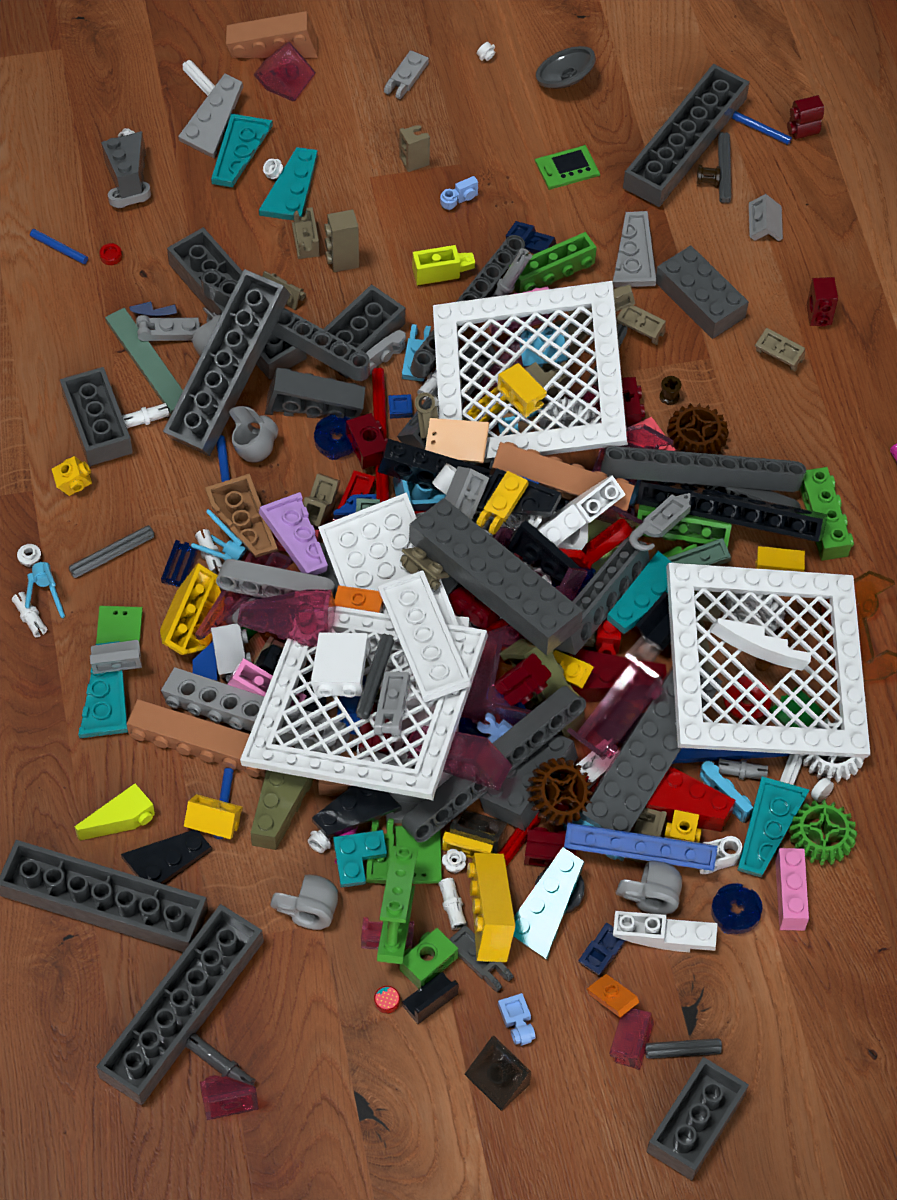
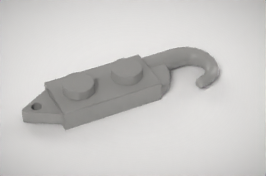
(661, 520)

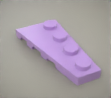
(292, 528)

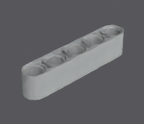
(266, 580)

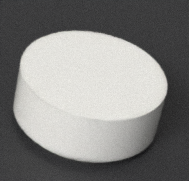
(822, 790)

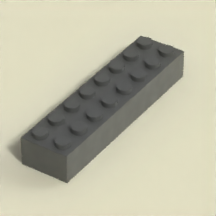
(685, 135)
(201, 252)
(227, 362)
(496, 576)
(639, 762)
(102, 896)
(180, 1004)

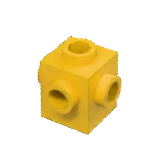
(72, 475)
(683, 827)

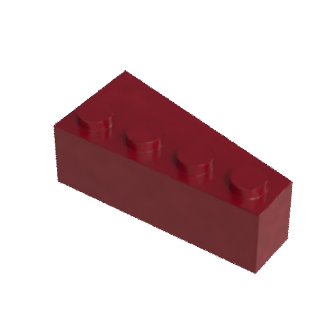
(606, 672)

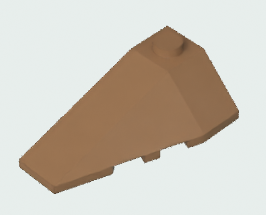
(239, 507)

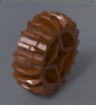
(706, 425)
(543, 781)

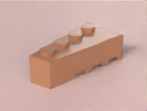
(267, 35)

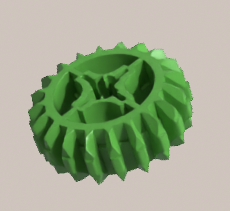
(804, 834)

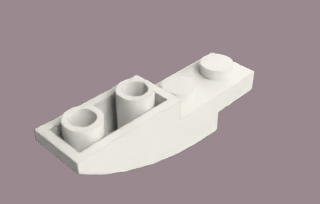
(582, 510)
(664, 933)

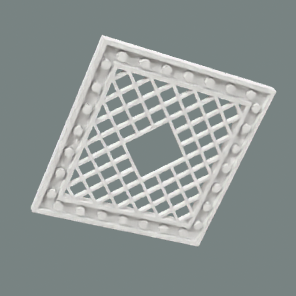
(534, 304)
(696, 734)
(418, 782)

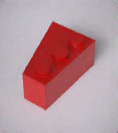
(689, 795)

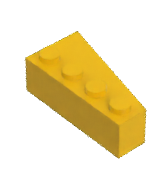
(491, 907)

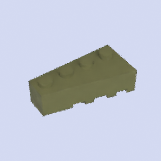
(524, 648)
(277, 805)

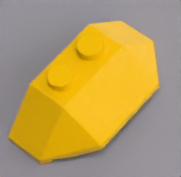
(189, 610)

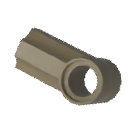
(425, 415)

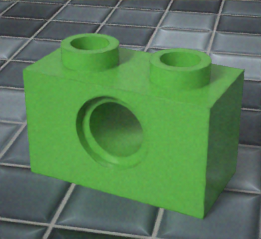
(423, 971)

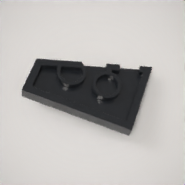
(535, 500)
(539, 550)
(354, 808)
(167, 857)

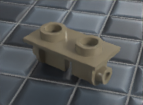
(296, 293)
(416, 560)

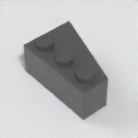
(125, 162)

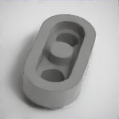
(116, 201)

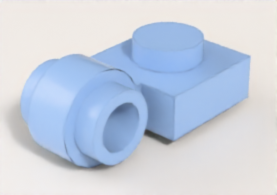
(463, 191)
(515, 1012)

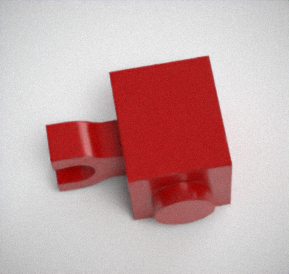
(607, 638)

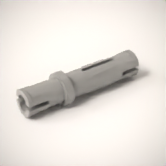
(506, 284)

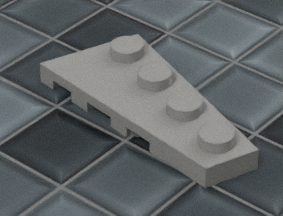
(208, 124)
(635, 253)

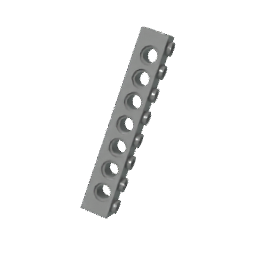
(245, 704)

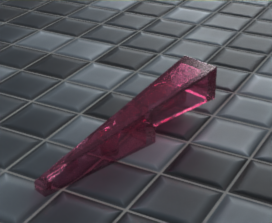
(230, 601)

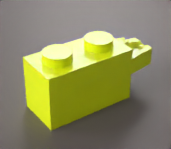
(440, 264)

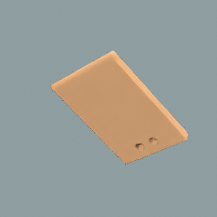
(458, 439)

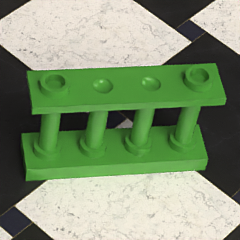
(397, 905)

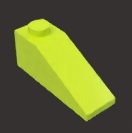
(119, 815)

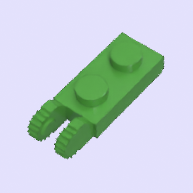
(378, 868)

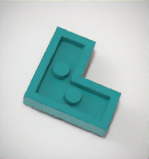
(352, 850)

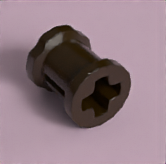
(703, 171)
(670, 390)

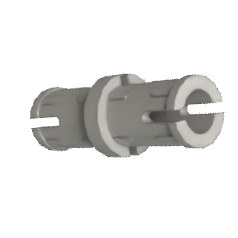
(742, 769)

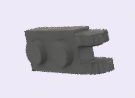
(465, 941)

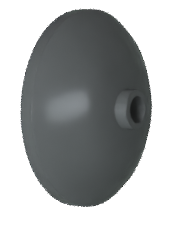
(566, 67)

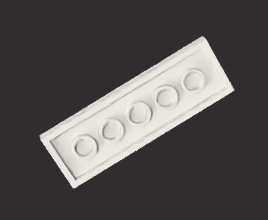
(424, 636)

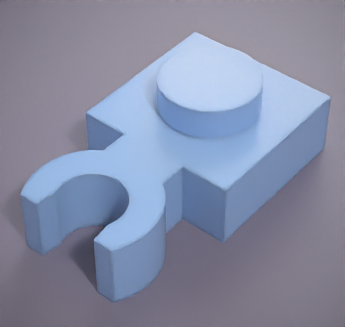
(494, 729)

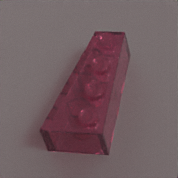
(471, 759)

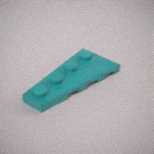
(291, 187)

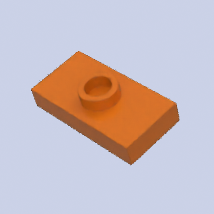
(359, 599)
(613, 995)

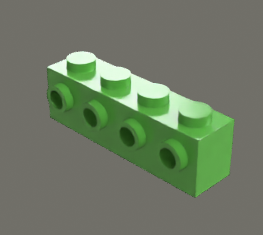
(557, 263)
(820, 496)
(692, 528)

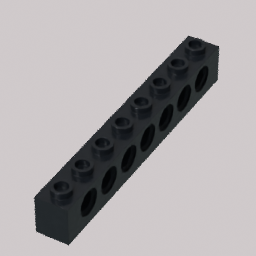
(421, 465)
(738, 509)

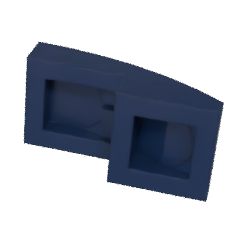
(534, 241)
(149, 310)
(601, 950)

